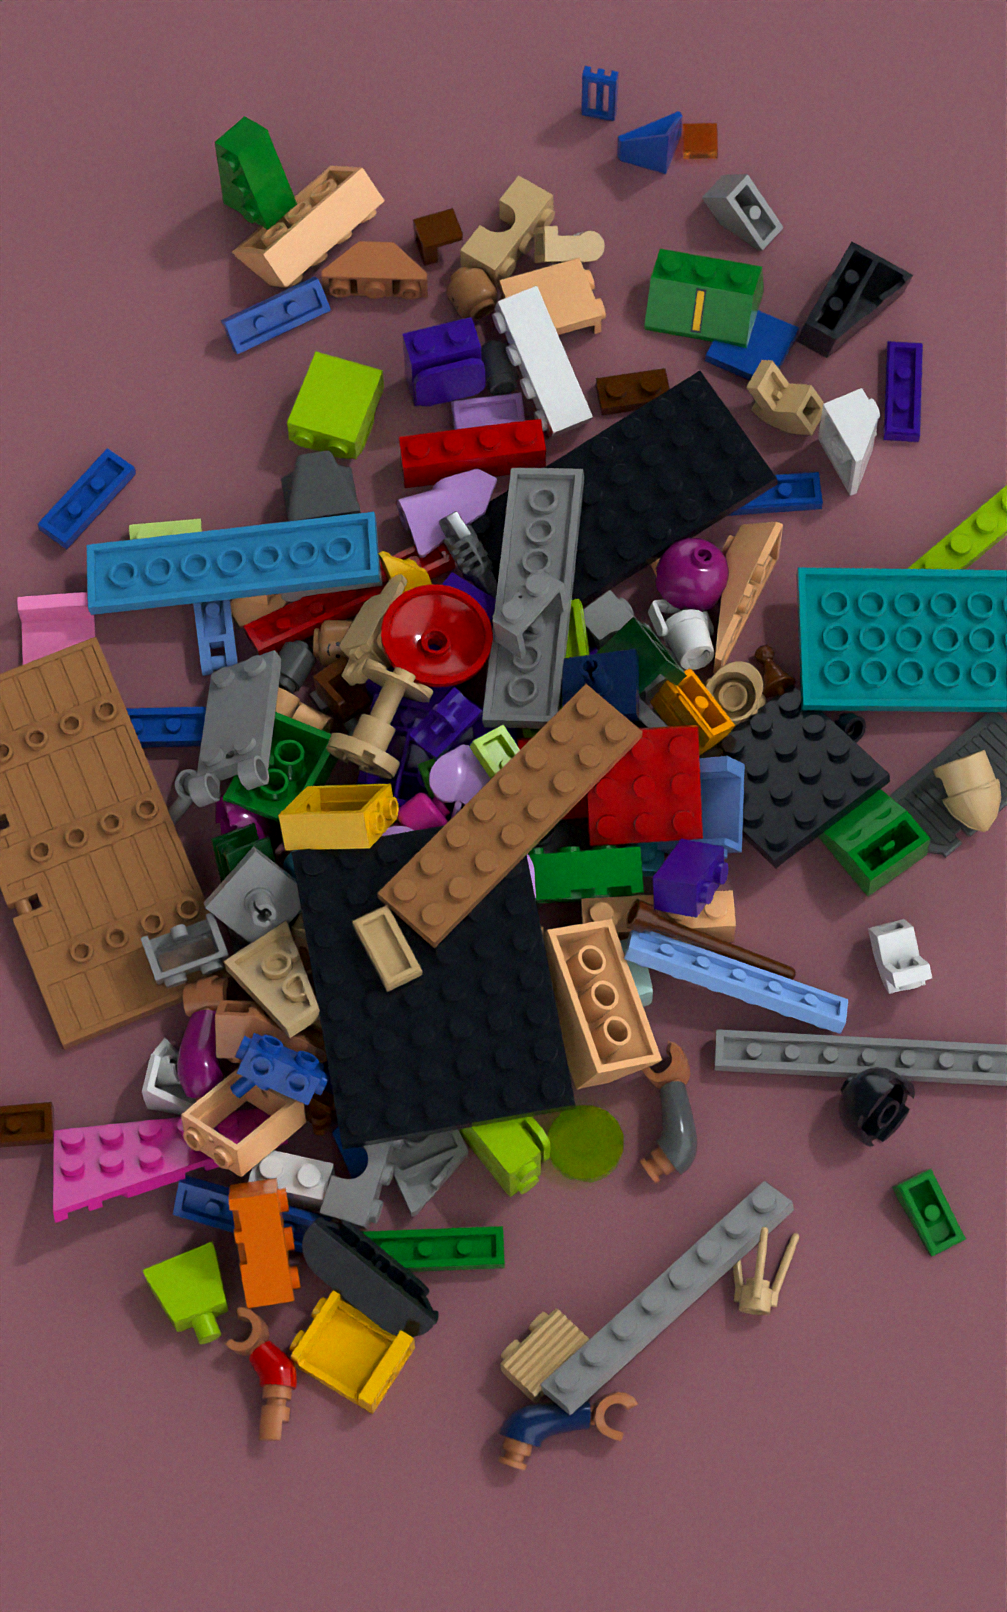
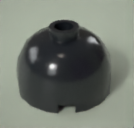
(874, 1104)

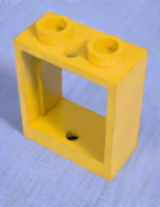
(338, 817)

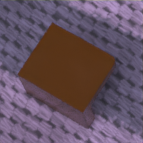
(436, 231)
(337, 694)

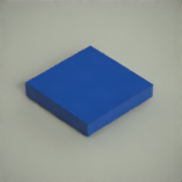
(768, 341)

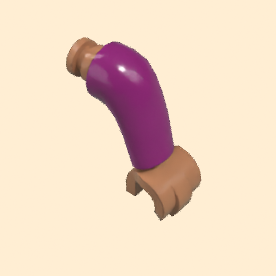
(197, 1061)

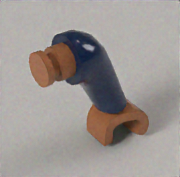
(538, 1421)

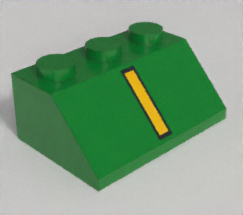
(703, 297)

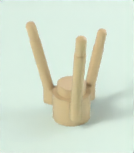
(756, 1296)

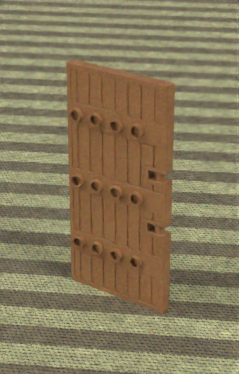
(88, 845)

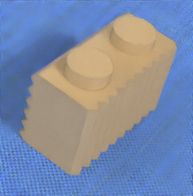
(542, 1352)

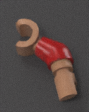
(275, 1372)

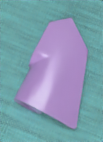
(464, 492)

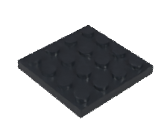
(796, 775)

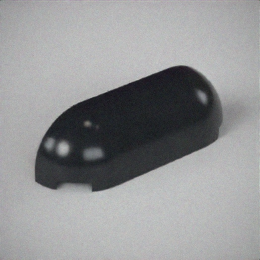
(368, 1277)

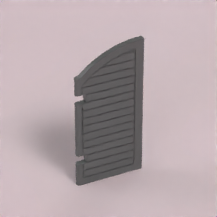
(924, 792)

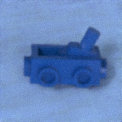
(278, 1068)

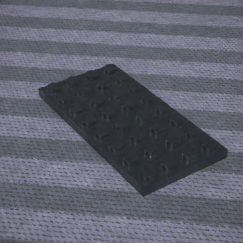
(650, 484)

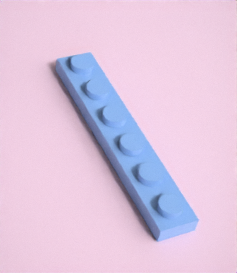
(737, 979)

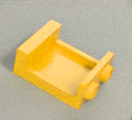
(350, 1352)

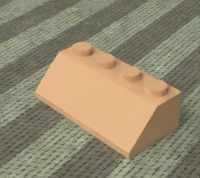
(321, 219)
(598, 1004)

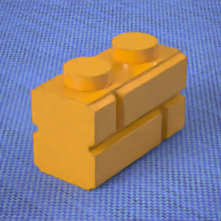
(693, 705)

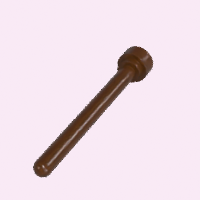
(644, 918)

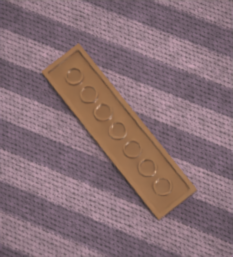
(509, 815)

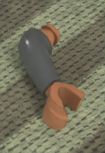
(678, 1134)

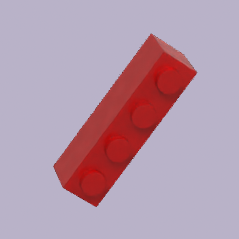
(489, 448)

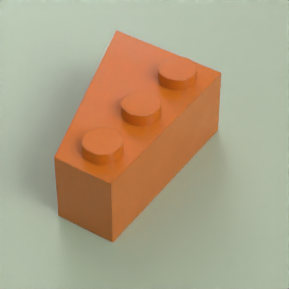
(263, 1242)

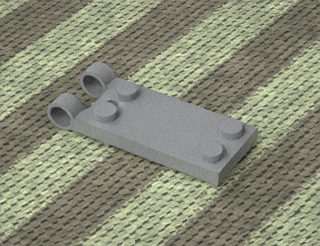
(237, 727)

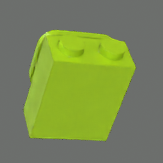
(336, 406)
(510, 1151)

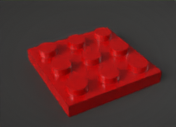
(650, 791)

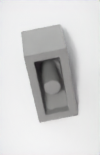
(743, 210)

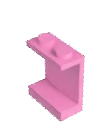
(53, 623)

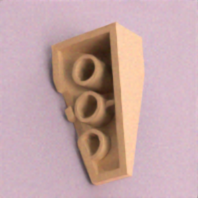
(750, 562)

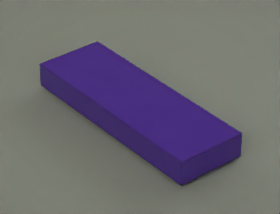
(903, 391)

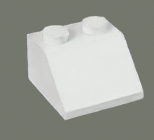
(848, 435)

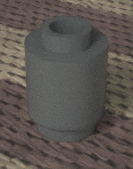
(499, 371)
(296, 664)

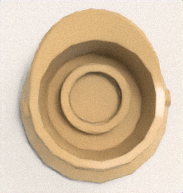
(737, 690)

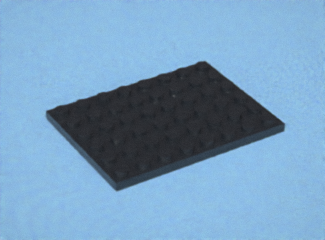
(462, 1040)

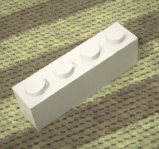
(542, 362)

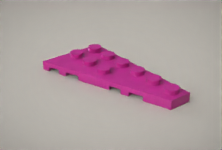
(131, 1158)

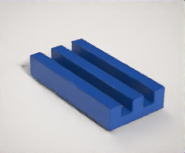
(600, 80)

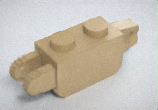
(364, 634)

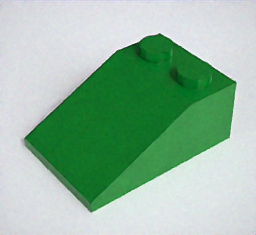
(295, 762)

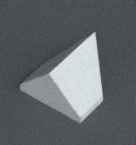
(161, 1085)

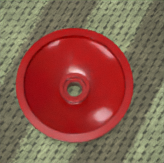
(442, 618)

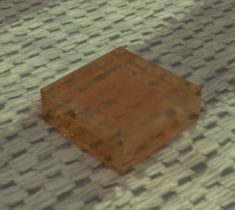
(700, 141)

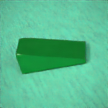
(929, 1211)

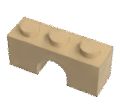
(523, 208)

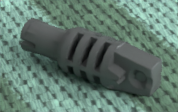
(468, 553)

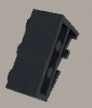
(852, 298)

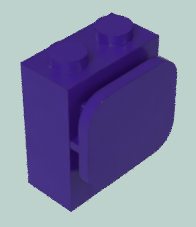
(443, 363)

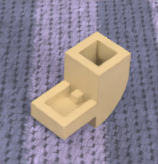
(783, 404)

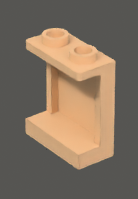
(566, 293)

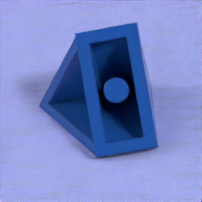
(652, 144)

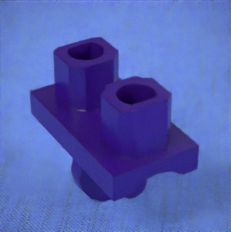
(445, 724)

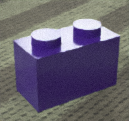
(689, 878)

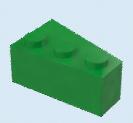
(253, 174)
(586, 874)

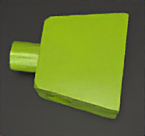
(191, 1291)

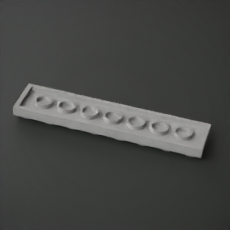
(537, 534)

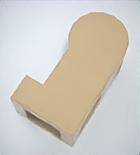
(558, 249)

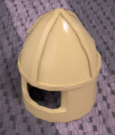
(971, 790)

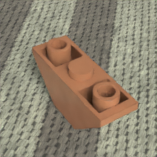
(375, 272)

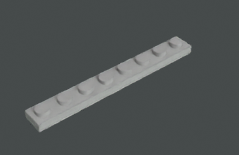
(850, 1055)
(666, 1298)

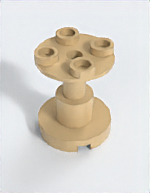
(373, 731)

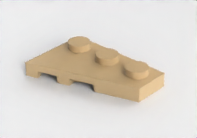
(276, 979)

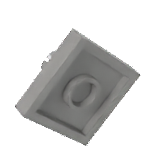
(255, 897)

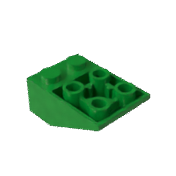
(876, 842)

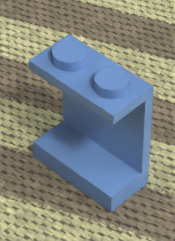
(721, 804)

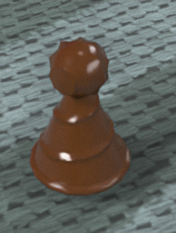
(774, 677)

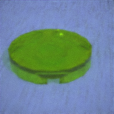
(585, 1143)

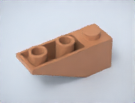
(244, 1018)

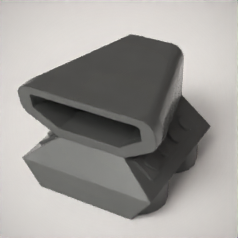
(319, 488)

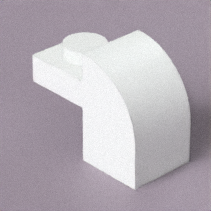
(898, 956)

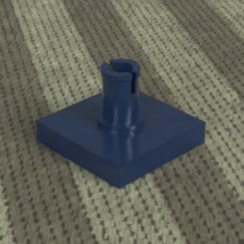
(608, 674)

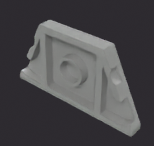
(425, 1165)

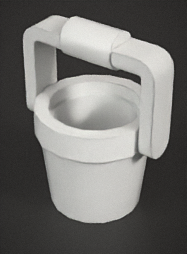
(685, 633)

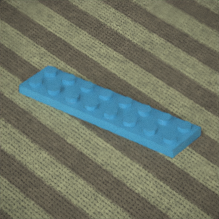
(232, 563)

